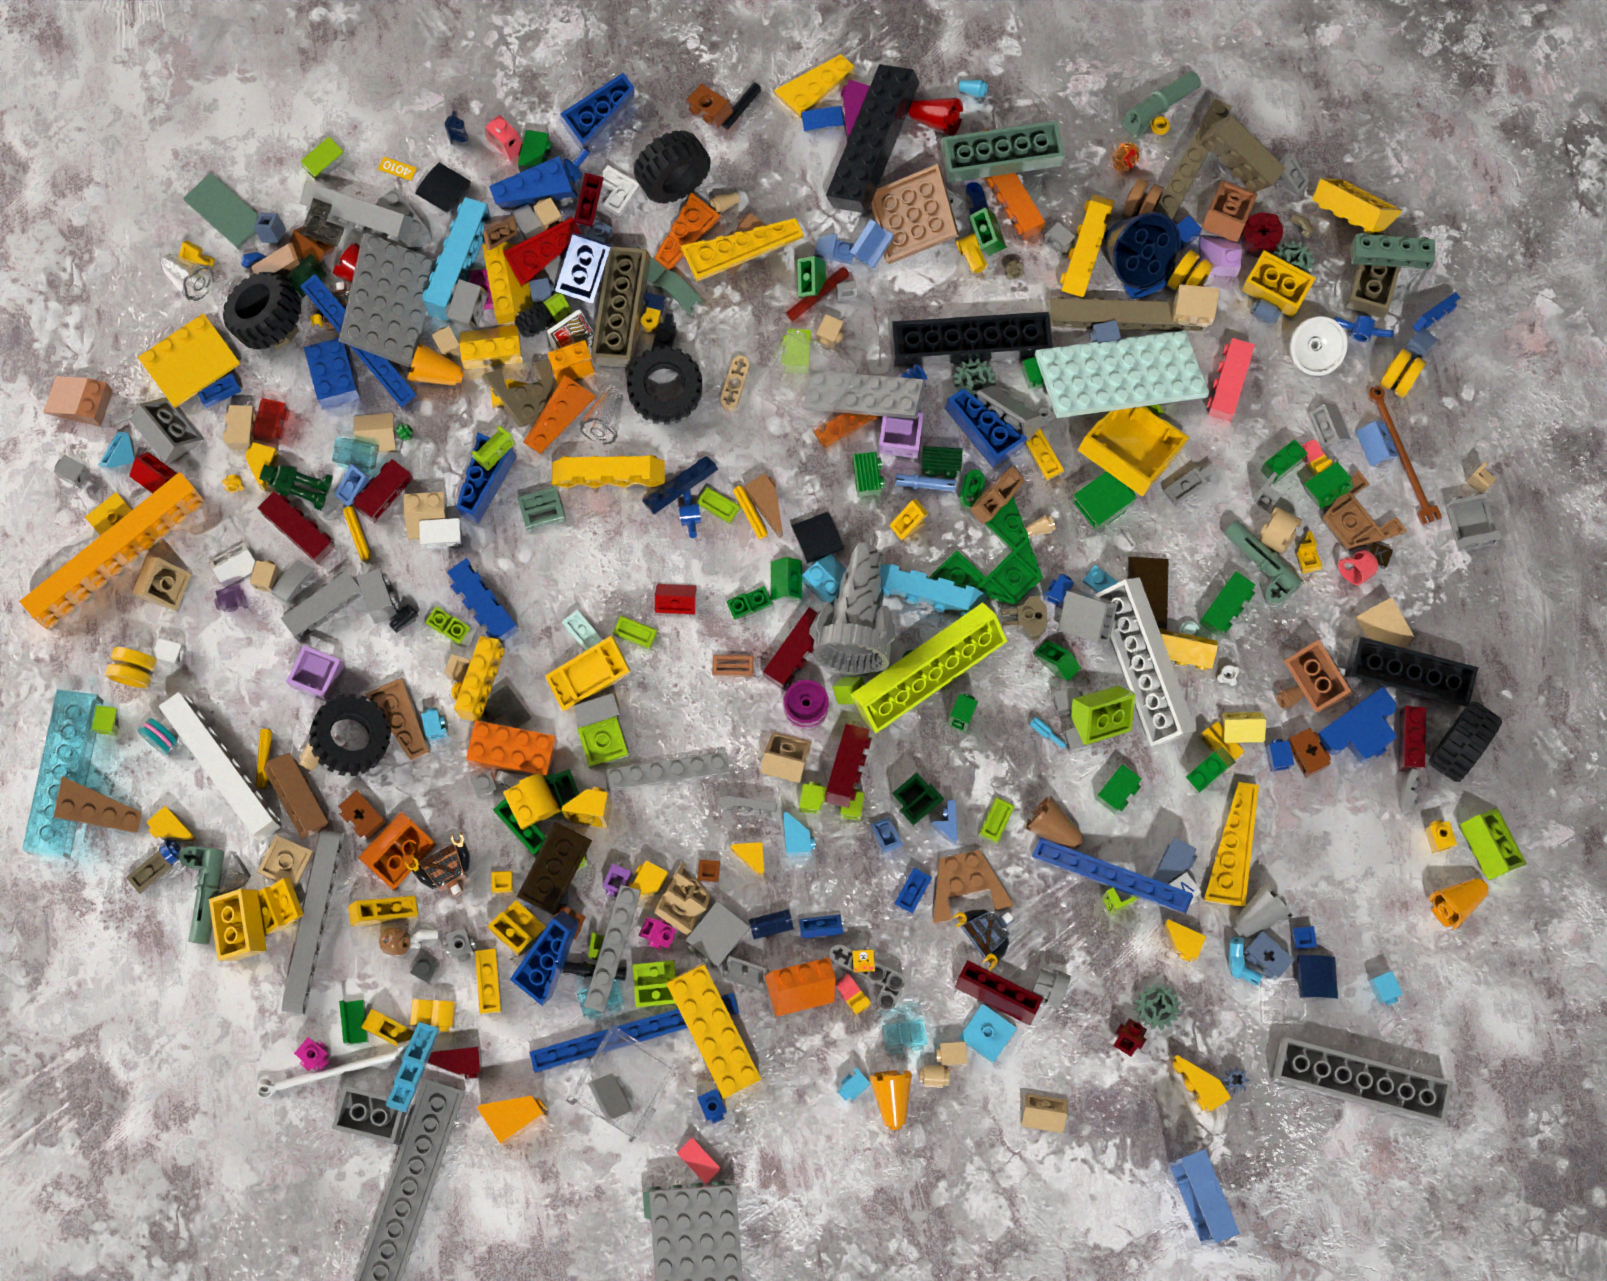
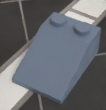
(1175, 860)

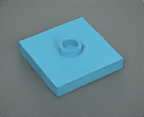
(987, 1033)

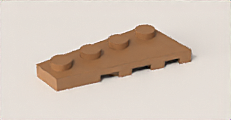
(402, 716)
(89, 807)

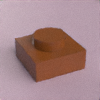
(708, 871)

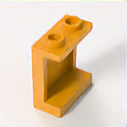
(571, 362)

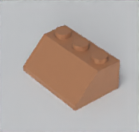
(1318, 676)

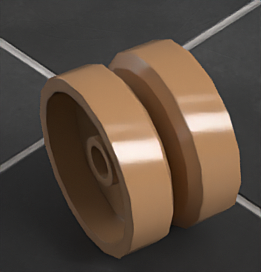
(1140, 200)

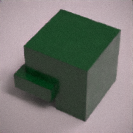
(563, 788)
(916, 799)

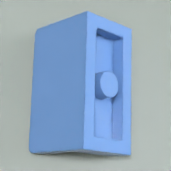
(871, 244)
(1377, 442)

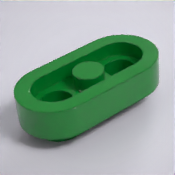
(971, 490)

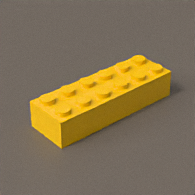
(713, 1030)

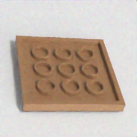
(915, 212)

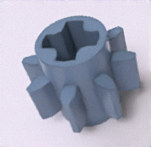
(1241, 1081)

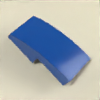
(823, 118)

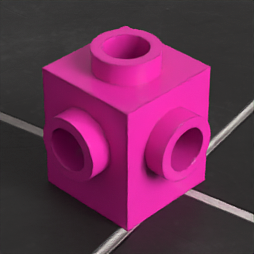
(657, 932)
(306, 1052)

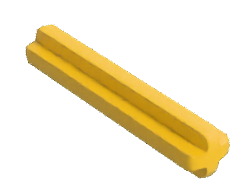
(750, 512)
(357, 534)
(263, 756)

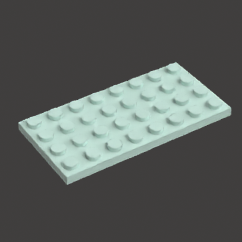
(1121, 374)

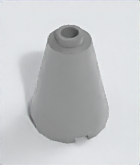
(1261, 912)

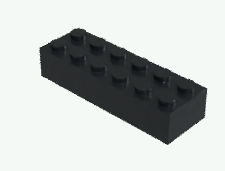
(1411, 671)

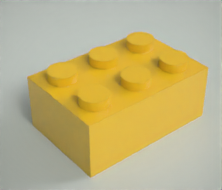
(237, 925)

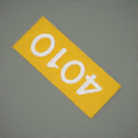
(397, 168)

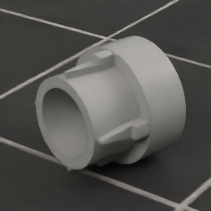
(1051, 986)

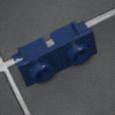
(455, 129)
(771, 924)

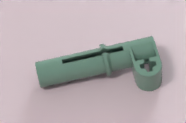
(1141, 115)
(1267, 562)
(207, 888)

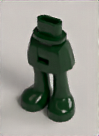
(283, 481)

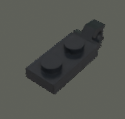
(665, 333)

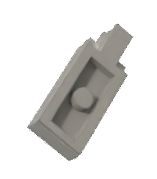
(1189, 484)

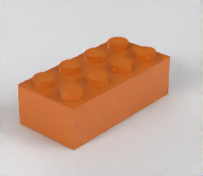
(511, 749)

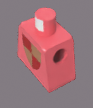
(500, 133)

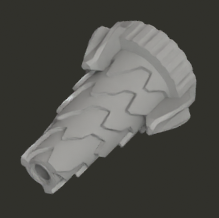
(858, 630)

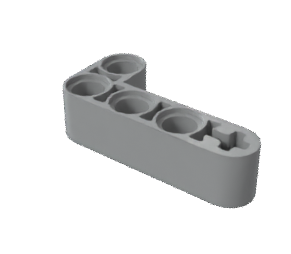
(883, 982)

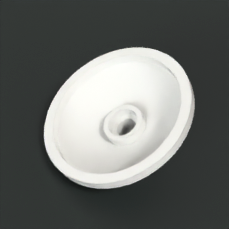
(1329, 347)

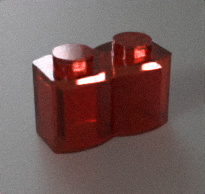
(270, 421)

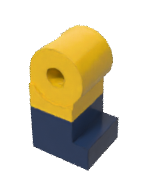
(654, 312)

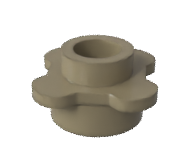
(1014, 270)

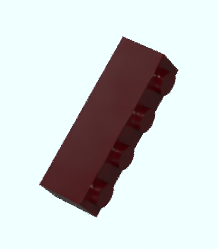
(296, 527)
(792, 653)
(847, 766)
(998, 992)

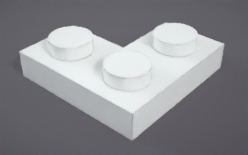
(622, 190)

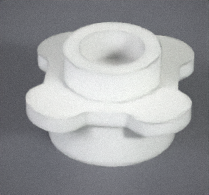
(1233, 671)

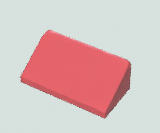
(699, 1161)

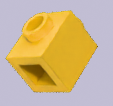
(1440, 836)

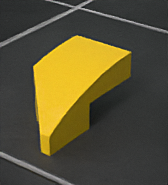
(1308, 556)

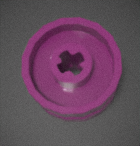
(806, 716)

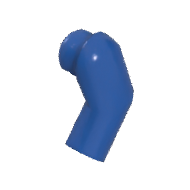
(247, 259)

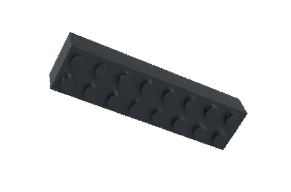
(872, 138)
(970, 338)

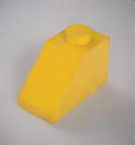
(257, 457)
(168, 826)
(1184, 941)
(386, 1028)

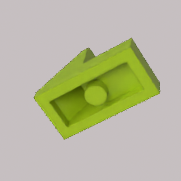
(558, 307)

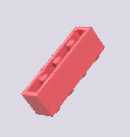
(1231, 379)

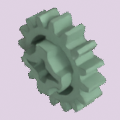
(1292, 252)
(977, 372)
(1148, 1004)

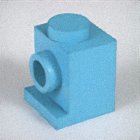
(434, 724)
(853, 1086)

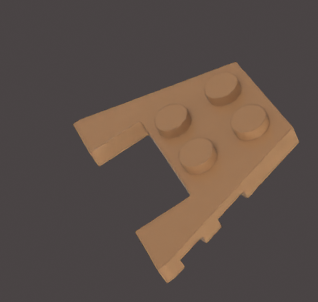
(1353, 524)
(963, 876)

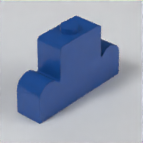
(1362, 728)

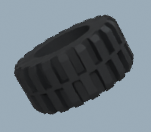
(672, 166)
(262, 310)
(664, 359)
(351, 709)
(1465, 741)

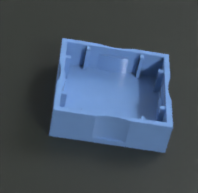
(1204, 1198)

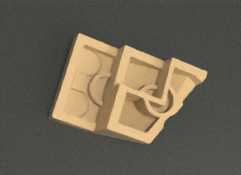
(1386, 624)
(682, 901)

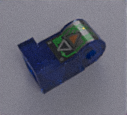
(975, 197)

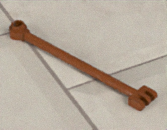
(1426, 509)

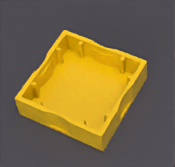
(1133, 446)

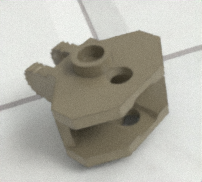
(1026, 618)

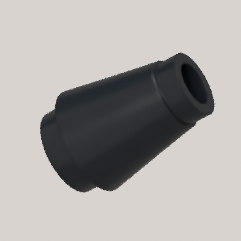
(403, 618)

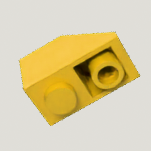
(649, 879)

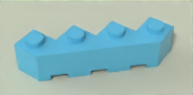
(938, 593)

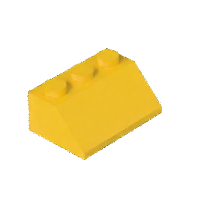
(1278, 283)
(490, 347)
(589, 808)

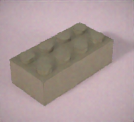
(1242, 154)
(1373, 288)

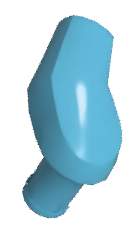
(1237, 963)

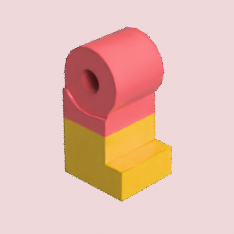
(1316, 459)
(852, 994)

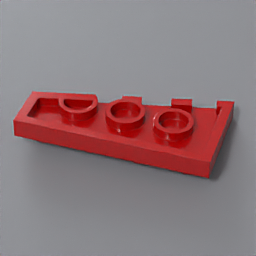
(540, 250)

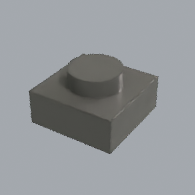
(424, 969)

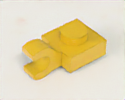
(194, 253)

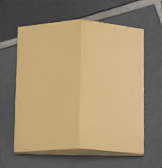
(377, 430)

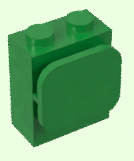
(1103, 500)

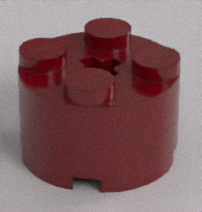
(1261, 233)

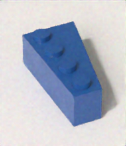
(594, 112)
(535, 184)
(984, 429)
(481, 484)
(481, 601)
(544, 962)

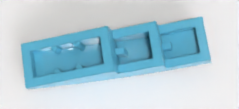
(412, 1067)

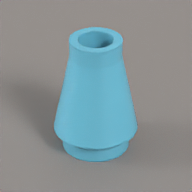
(976, 88)

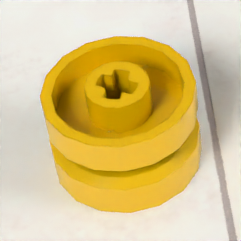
(1188, 272)
(1401, 372)
(130, 667)

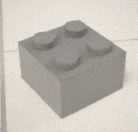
(467, 304)
(377, 595)

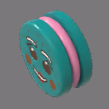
(157, 736)

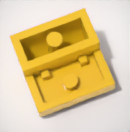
(531, 800)
(279, 906)
(517, 928)

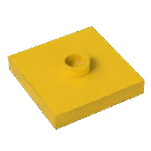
(108, 513)

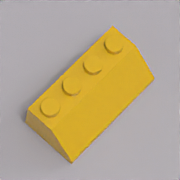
(1355, 205)
(505, 289)

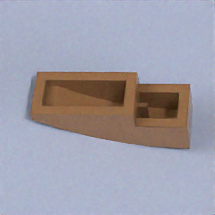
(997, 495)

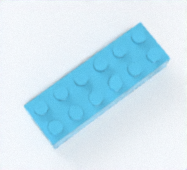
(457, 257)

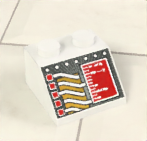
(571, 331)

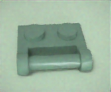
(538, 503)

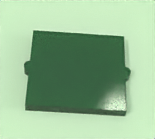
(304, 271)

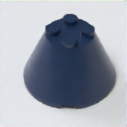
(1143, 249)

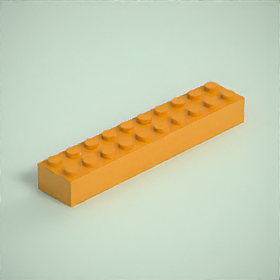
(112, 551)

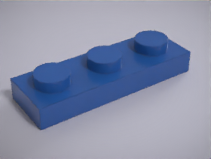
(1437, 313)

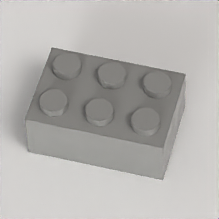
(368, 1116)

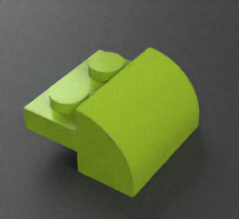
(650, 983)

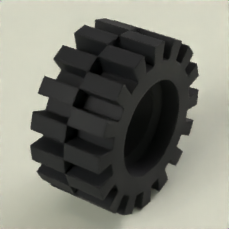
(533, 320)

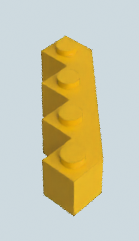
(1088, 244)
(600, 471)

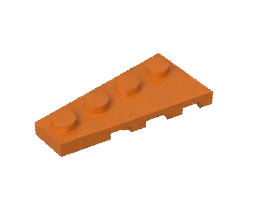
(691, 226)
(558, 413)

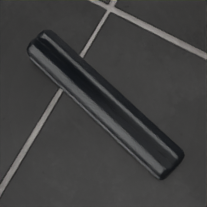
(742, 104)

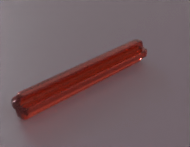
(807, 302)

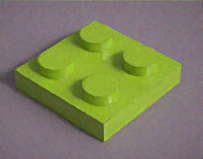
(602, 742)

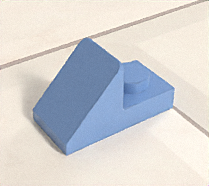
(833, 249)
(352, 484)
(948, 828)
(886, 835)

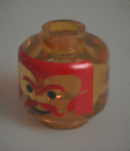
(1125, 156)

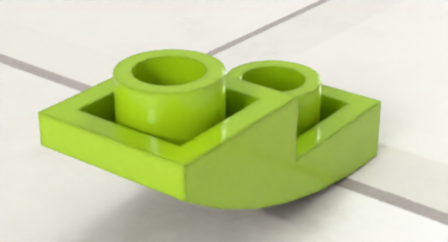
(447, 625)

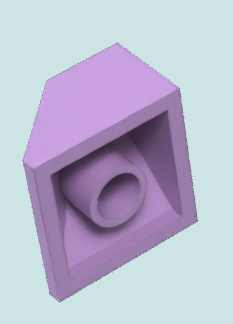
(1223, 254)

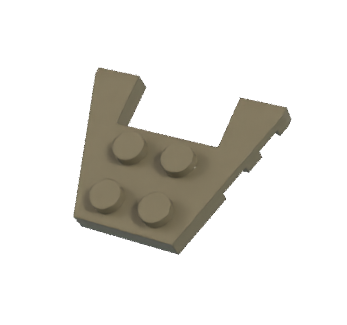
(525, 401)

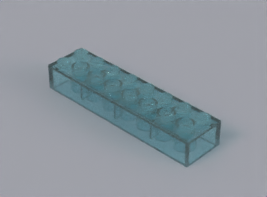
(65, 754)

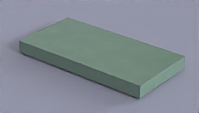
(223, 210)

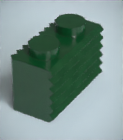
(941, 461)

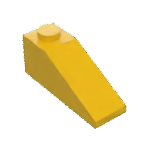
(382, 910)

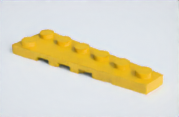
(722, 253)
(1232, 862)

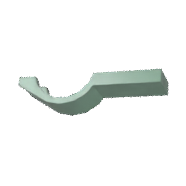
(673, 285)

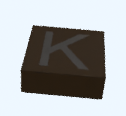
(1382, 554)

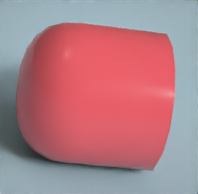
(1364, 567)

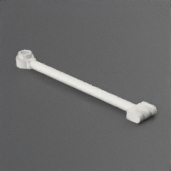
(273, 1086)

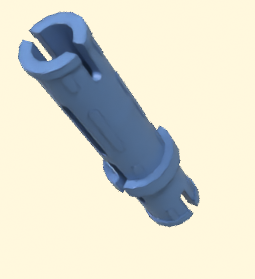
(925, 482)

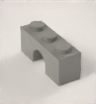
(1063, 705)

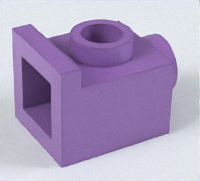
(616, 873)

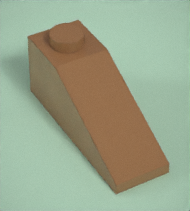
(498, 230)
(764, 497)

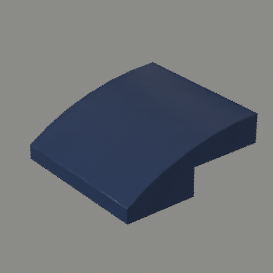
(1317, 977)

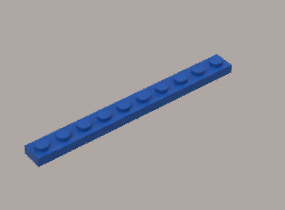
(641, 1030)

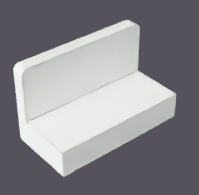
(440, 533)
(233, 564)

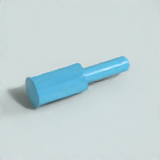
(1045, 730)

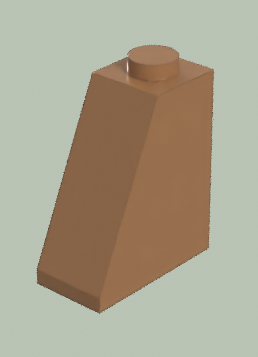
(279, 262)

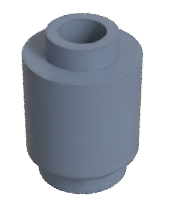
(1266, 311)

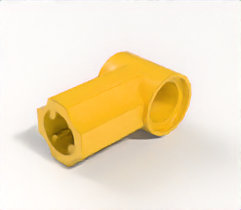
(970, 249)

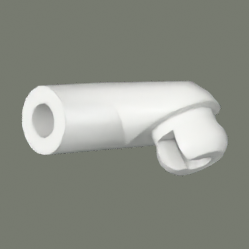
(423, 934)

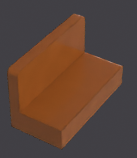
(305, 245)

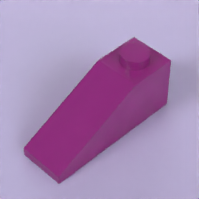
(853, 99)

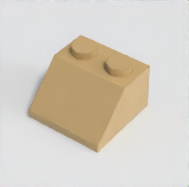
(1195, 305)
(423, 507)
(161, 583)
(785, 757)

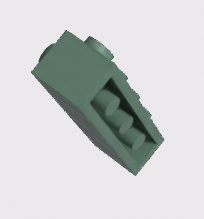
(1393, 251)

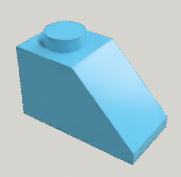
(797, 837)

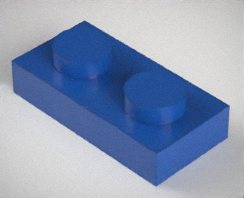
(219, 391)
(913, 891)
(821, 926)

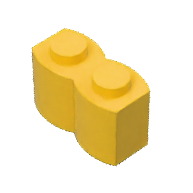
(434, 1013)

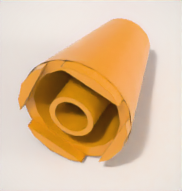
(434, 368)
(1458, 901)
(892, 1096)

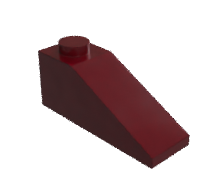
(588, 199)
(461, 1061)

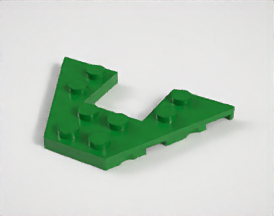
(1013, 576)

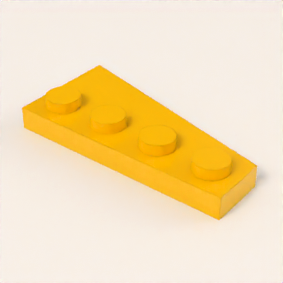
(814, 85)

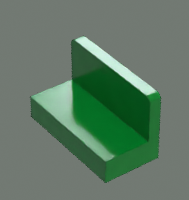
(786, 579)
(352, 1018)

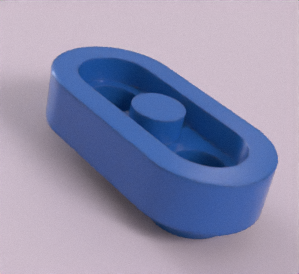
(170, 851)

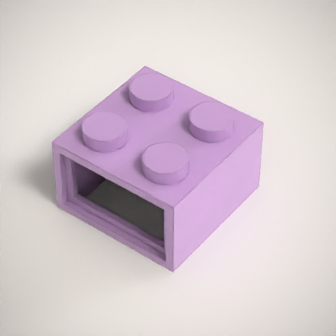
(900, 436)
(315, 673)

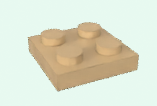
(285, 860)

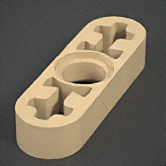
(733, 375)

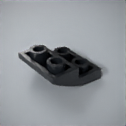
(442, 187)
(817, 537)

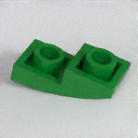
(749, 603)

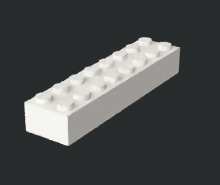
(1147, 664)
(222, 770)

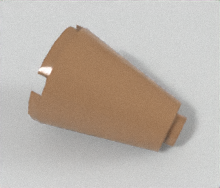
(1054, 824)

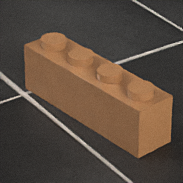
(296, 795)

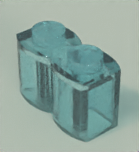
(904, 1035)

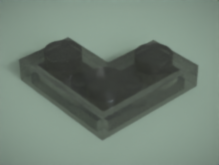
(318, 227)
(505, 703)

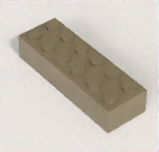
(621, 307)

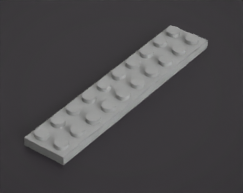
(411, 1183)

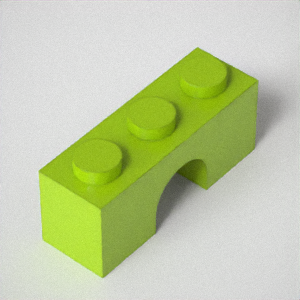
(814, 796)

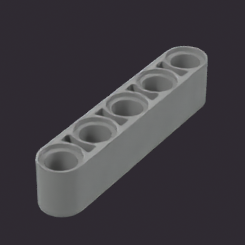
(529, 227)

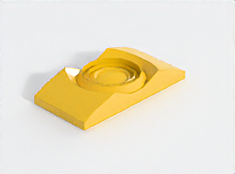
(588, 674)

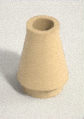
(724, 201)
(1042, 526)

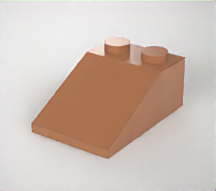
(1229, 211)
(79, 399)

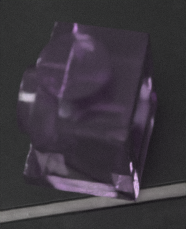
(230, 598)

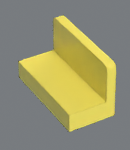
(1244, 727)

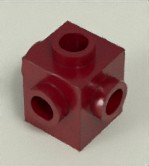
(1130, 1037)

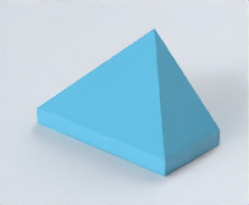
(118, 452)

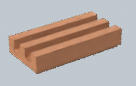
(733, 666)

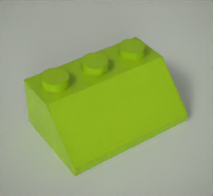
(1103, 714)
(1492, 844)

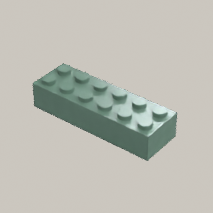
(1002, 151)

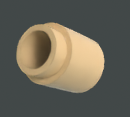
(307, 759)
(934, 1076)

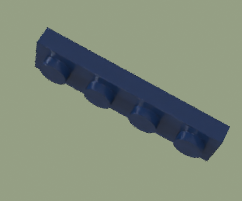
(679, 485)

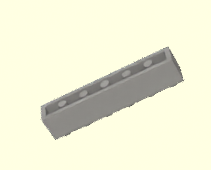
(360, 212)

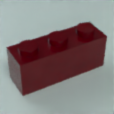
(382, 490)
(1412, 738)

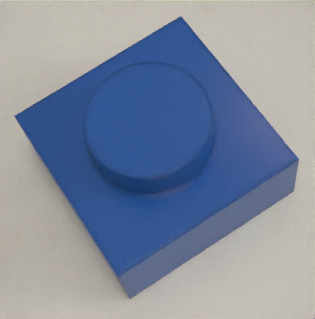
(1304, 938)

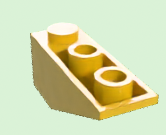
(1207, 1088)

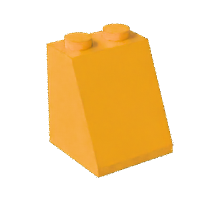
(513, 1116)

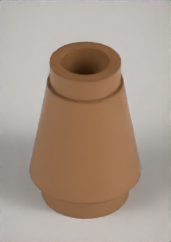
(1289, 697)

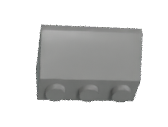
(418, 233)
(1011, 410)
(165, 429)

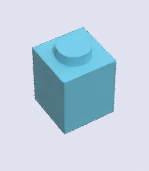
(1386, 988)

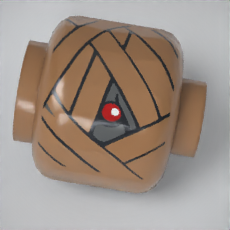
(394, 941)

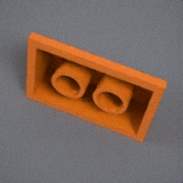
(394, 847)
(801, 986)

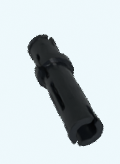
(587, 970)

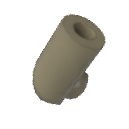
(1304, 223)

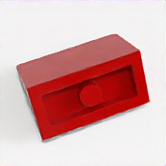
(150, 472)
(675, 599)

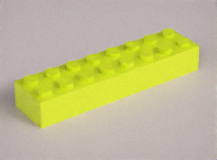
(929, 667)

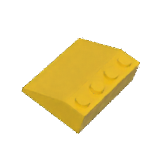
(188, 360)

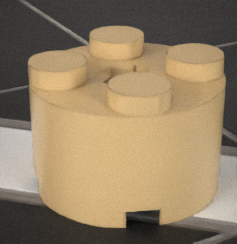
(1280, 530)

